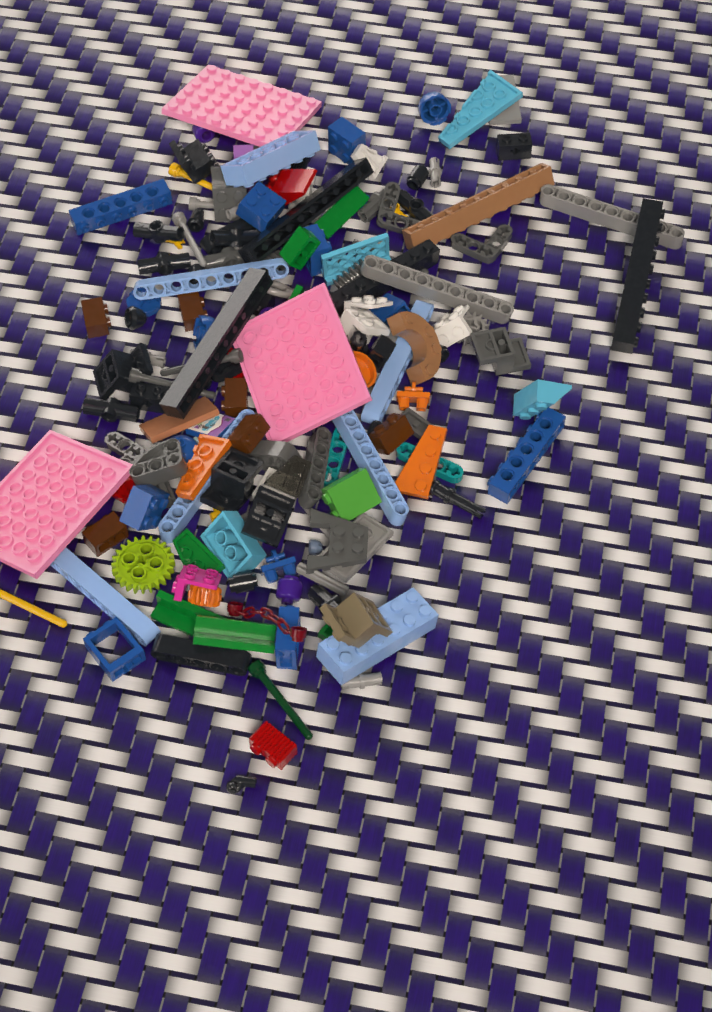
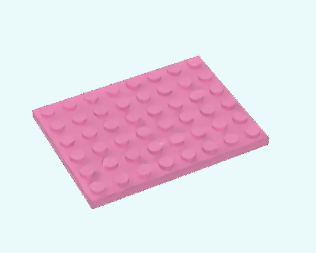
(240, 106)
(300, 365)
(52, 499)

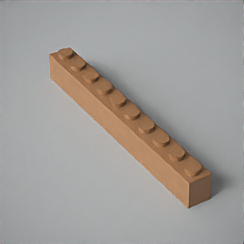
(479, 207)

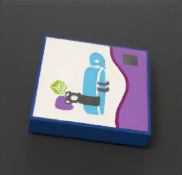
(214, 427)

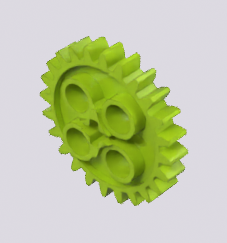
(143, 564)

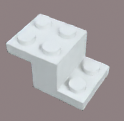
(363, 321)

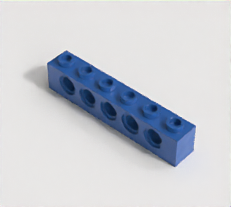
(120, 206)
(526, 455)

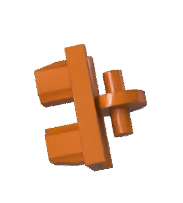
(413, 395)

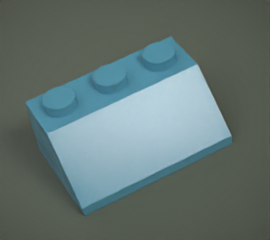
(538, 397)
(230, 546)

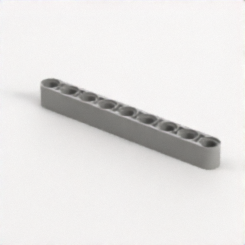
(604, 214)
(436, 288)

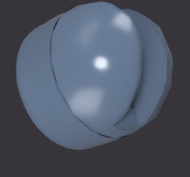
(315, 547)

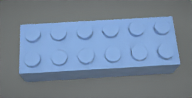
(270, 158)
(407, 617)

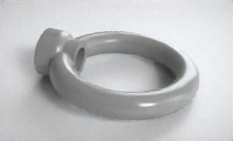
(284, 292)

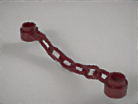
(296, 632)

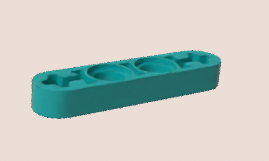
(335, 457)
(441, 473)

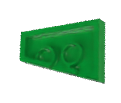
(195, 553)

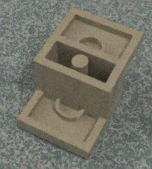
(355, 620)

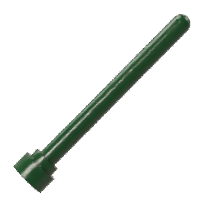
(257, 670)

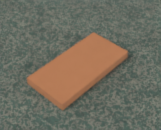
(166, 426)

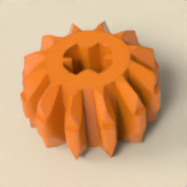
(204, 596)

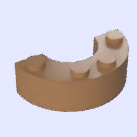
(423, 342)

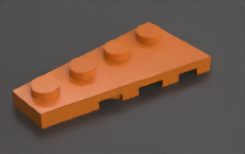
(206, 455)
(422, 465)

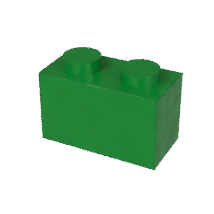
(299, 248)

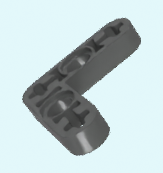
(390, 213)
(462, 243)
(126, 455)

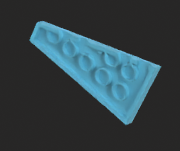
(483, 105)

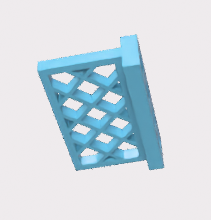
(331, 268)

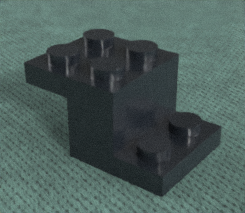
(194, 159)
(115, 369)
(232, 481)
(268, 516)

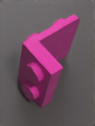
(194, 576)

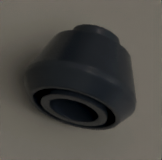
(134, 318)

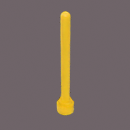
(176, 171)
(33, 609)

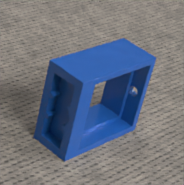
(286, 649)
(122, 664)

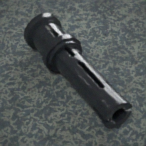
(449, 496)

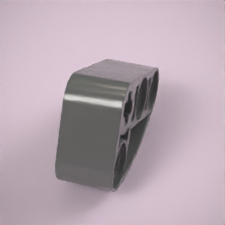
(274, 453)
(160, 464)

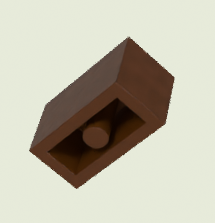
(190, 307)
(95, 318)
(235, 396)
(249, 433)
(391, 433)
(105, 534)

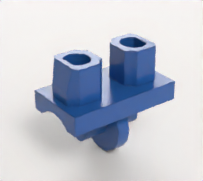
(286, 565)

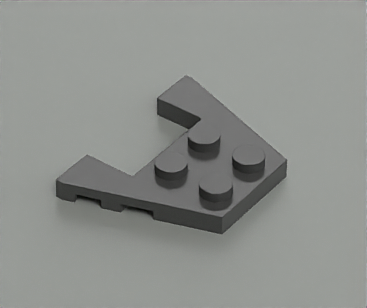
(346, 544)

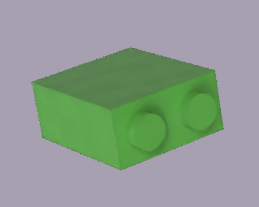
(351, 495)

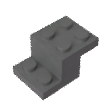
(224, 195)
(497, 348)

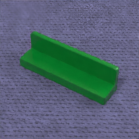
(342, 211)
(178, 614)
(234, 634)

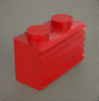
(272, 745)

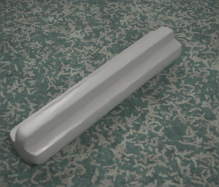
(323, 579)

